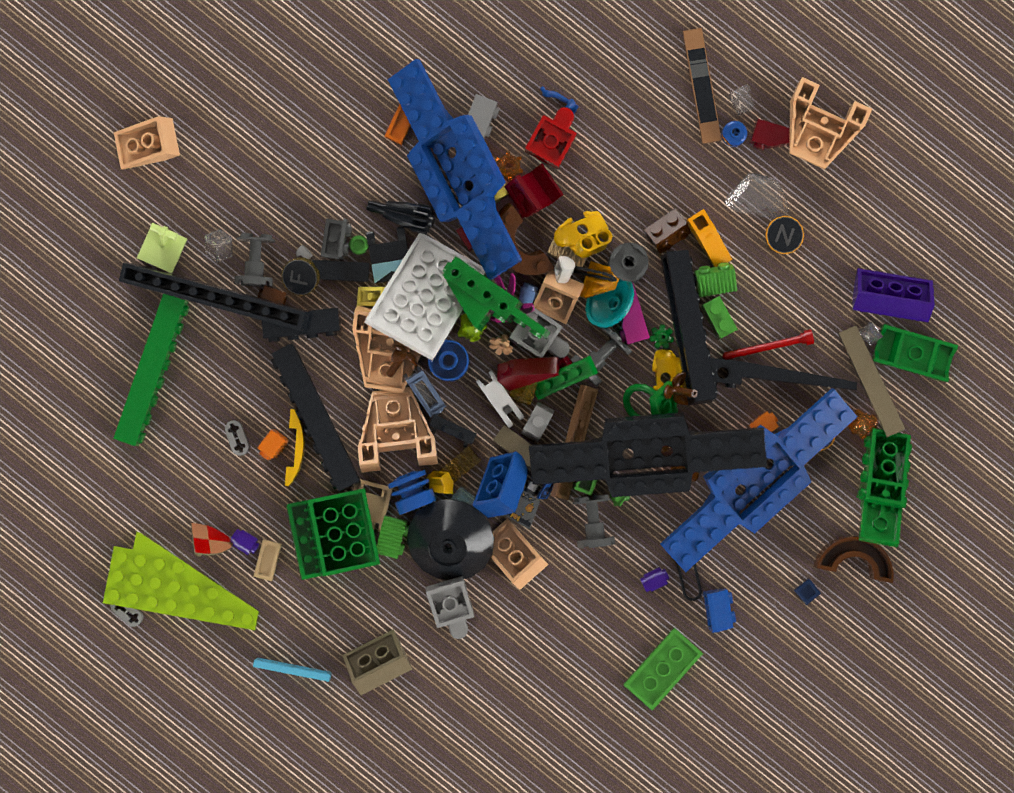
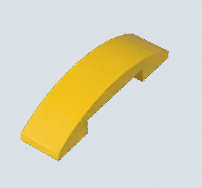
(292, 472)

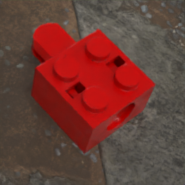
(552, 138)

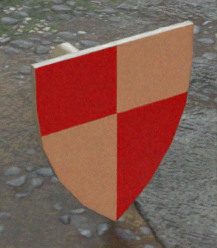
(209, 540)

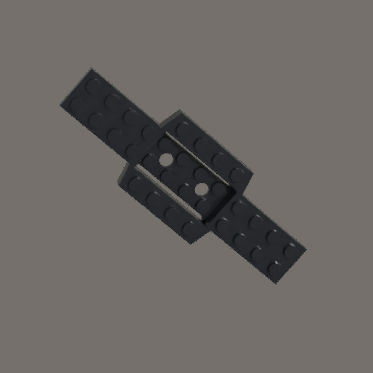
(646, 437)

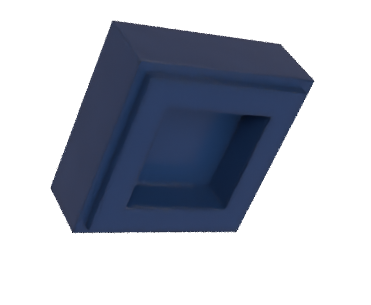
(807, 591)

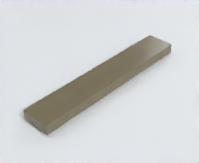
(871, 381)

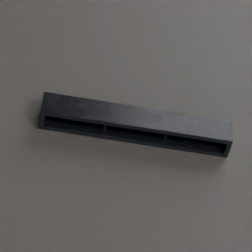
(688, 326)
(315, 417)

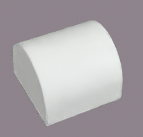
(564, 269)

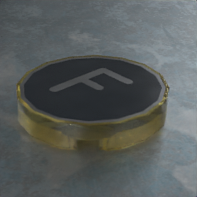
(300, 276)

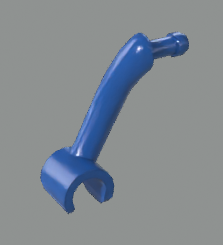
(553, 94)

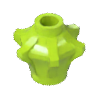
(468, 330)

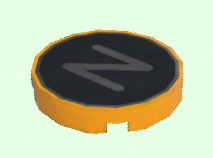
(784, 234)

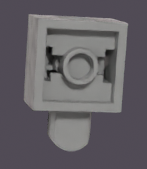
(536, 346)
(451, 606)

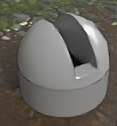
(304, 252)

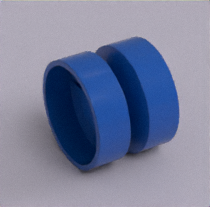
(450, 361)

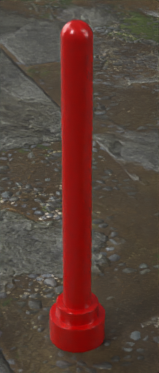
(804, 338)

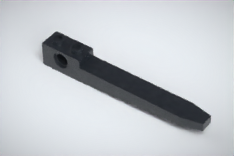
(737, 370)

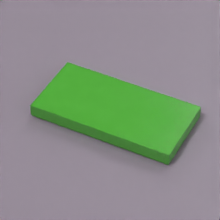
(663, 669)

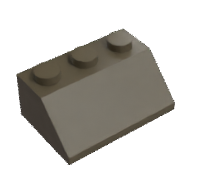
(376, 662)

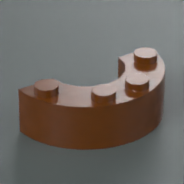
(532, 262)
(849, 546)

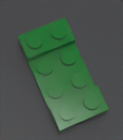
(914, 353)

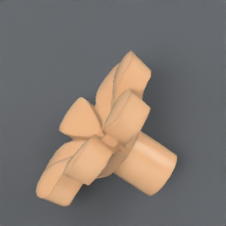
(501, 345)

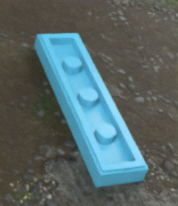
(292, 669)

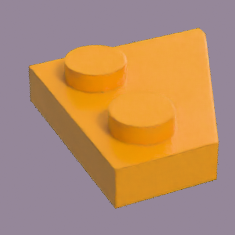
(596, 286)

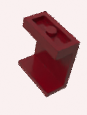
(534, 191)

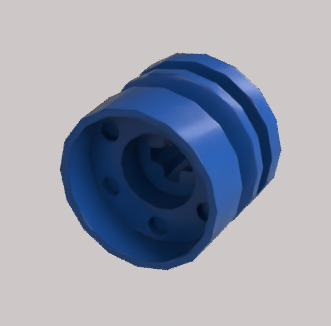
(412, 492)

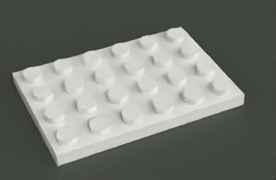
(417, 301)

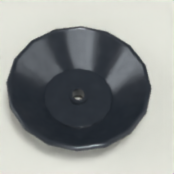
(453, 524)

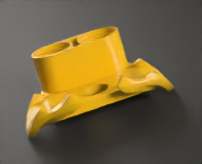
(568, 235)
(665, 362)

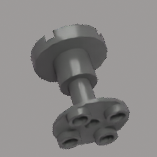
(632, 254)
(254, 268)
(598, 357)
(594, 529)

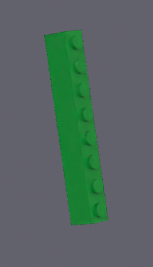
(151, 370)

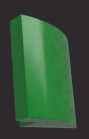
(332, 534)

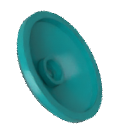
(610, 307)

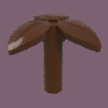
(398, 357)
(679, 393)

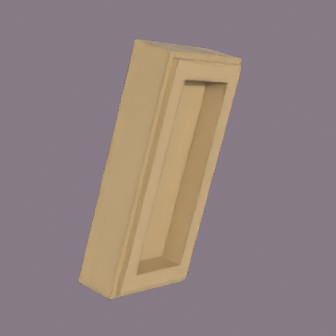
(267, 560)

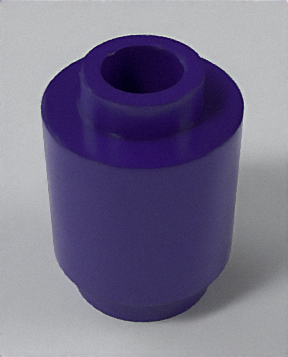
(244, 542)
(655, 579)

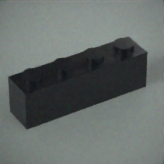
(319, 322)

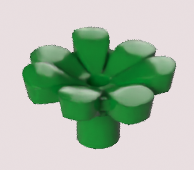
(657, 337)

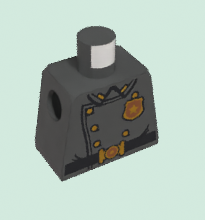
(526, 507)

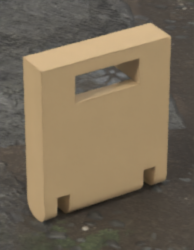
(377, 504)

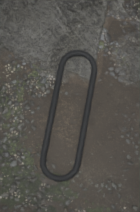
(612, 278)
(682, 584)

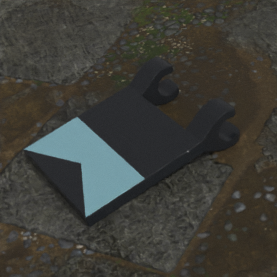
(386, 256)

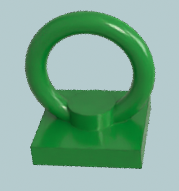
(658, 402)

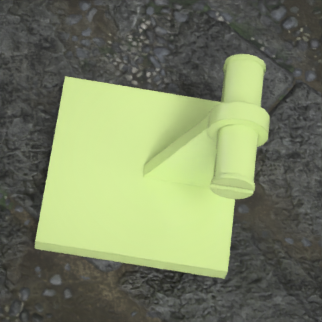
(162, 248)

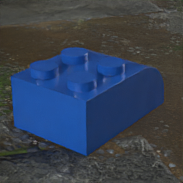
(501, 485)

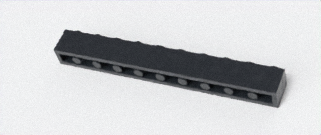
(215, 296)

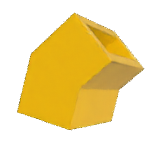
(440, 482)

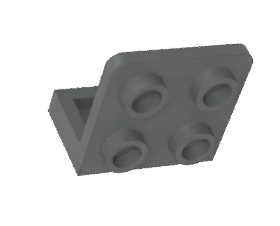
(335, 239)

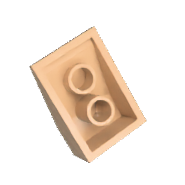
(147, 142)
(516, 555)

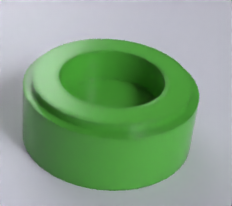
(358, 245)

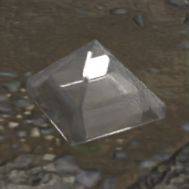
(870, 333)

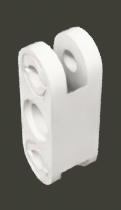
(500, 399)

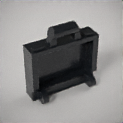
(452, 429)

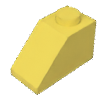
(368, 295)

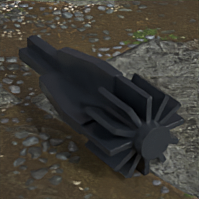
(405, 214)

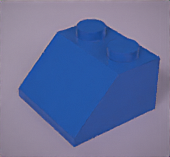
(719, 610)

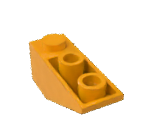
(708, 238)

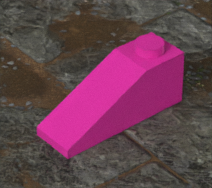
(633, 324)

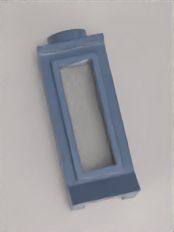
(425, 392)

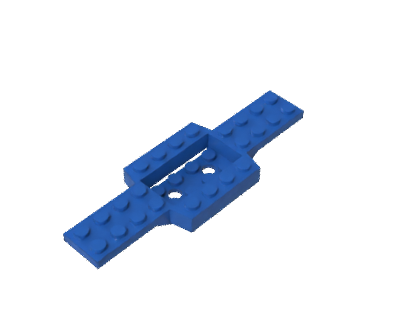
(472, 162)
(786, 448)

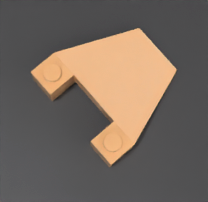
(817, 133)
(375, 355)
(393, 425)

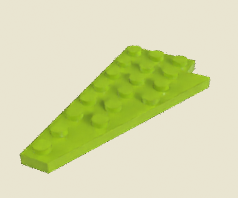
(162, 583)

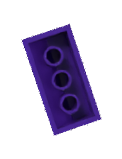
(893, 295)

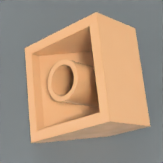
(557, 299)

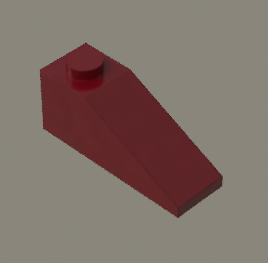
(769, 135)
(525, 372)

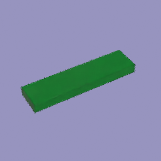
(567, 376)

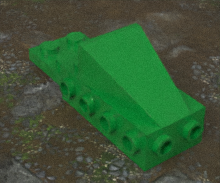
(474, 294)
(883, 486)

